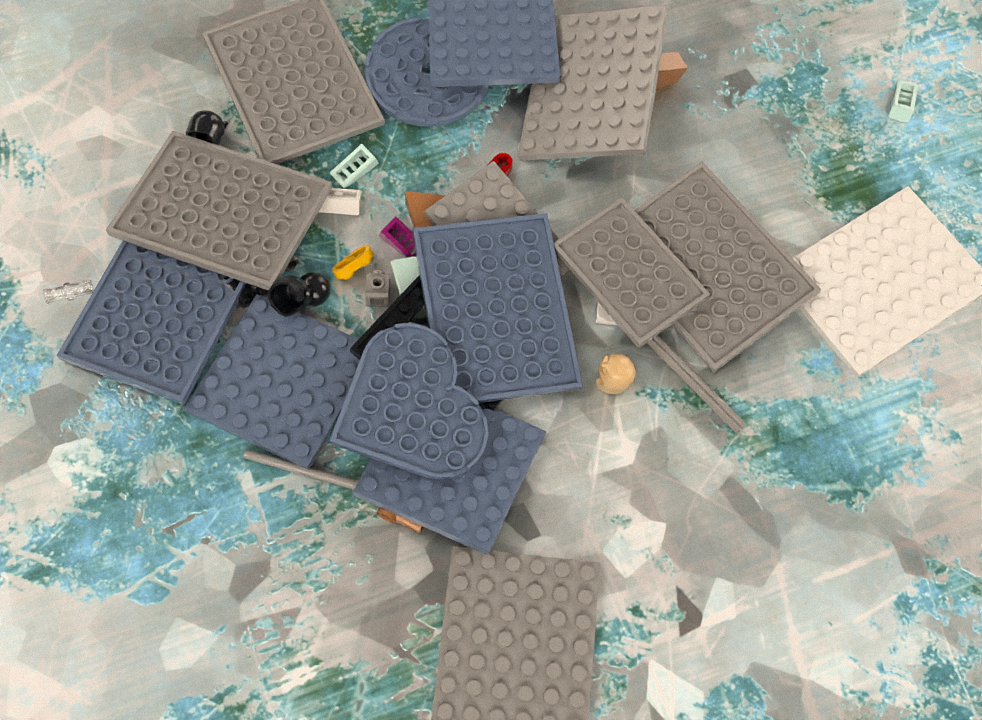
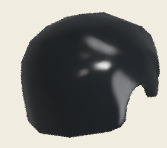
(320, 285)

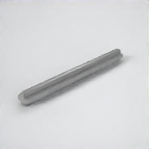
(697, 384)

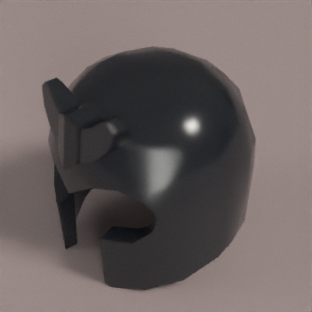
(205, 124)
(290, 295)

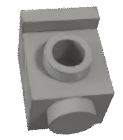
(377, 289)

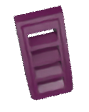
(391, 240)

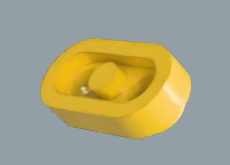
(358, 258)

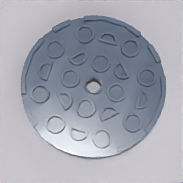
(403, 89)

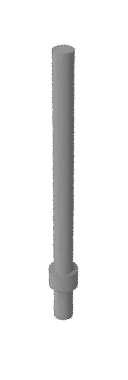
(289, 466)

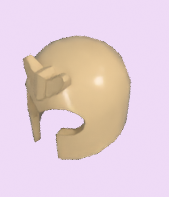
(616, 373)

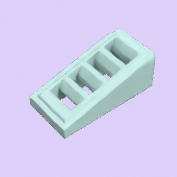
(903, 102)
(364, 167)

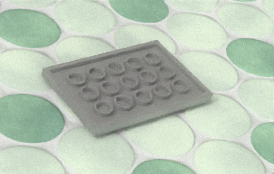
(484, 197)
(630, 272)

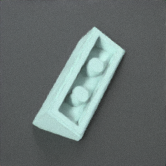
(405, 272)

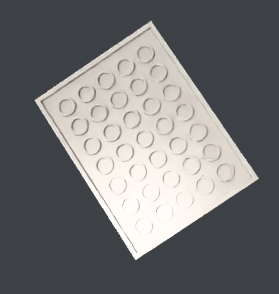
(887, 280)

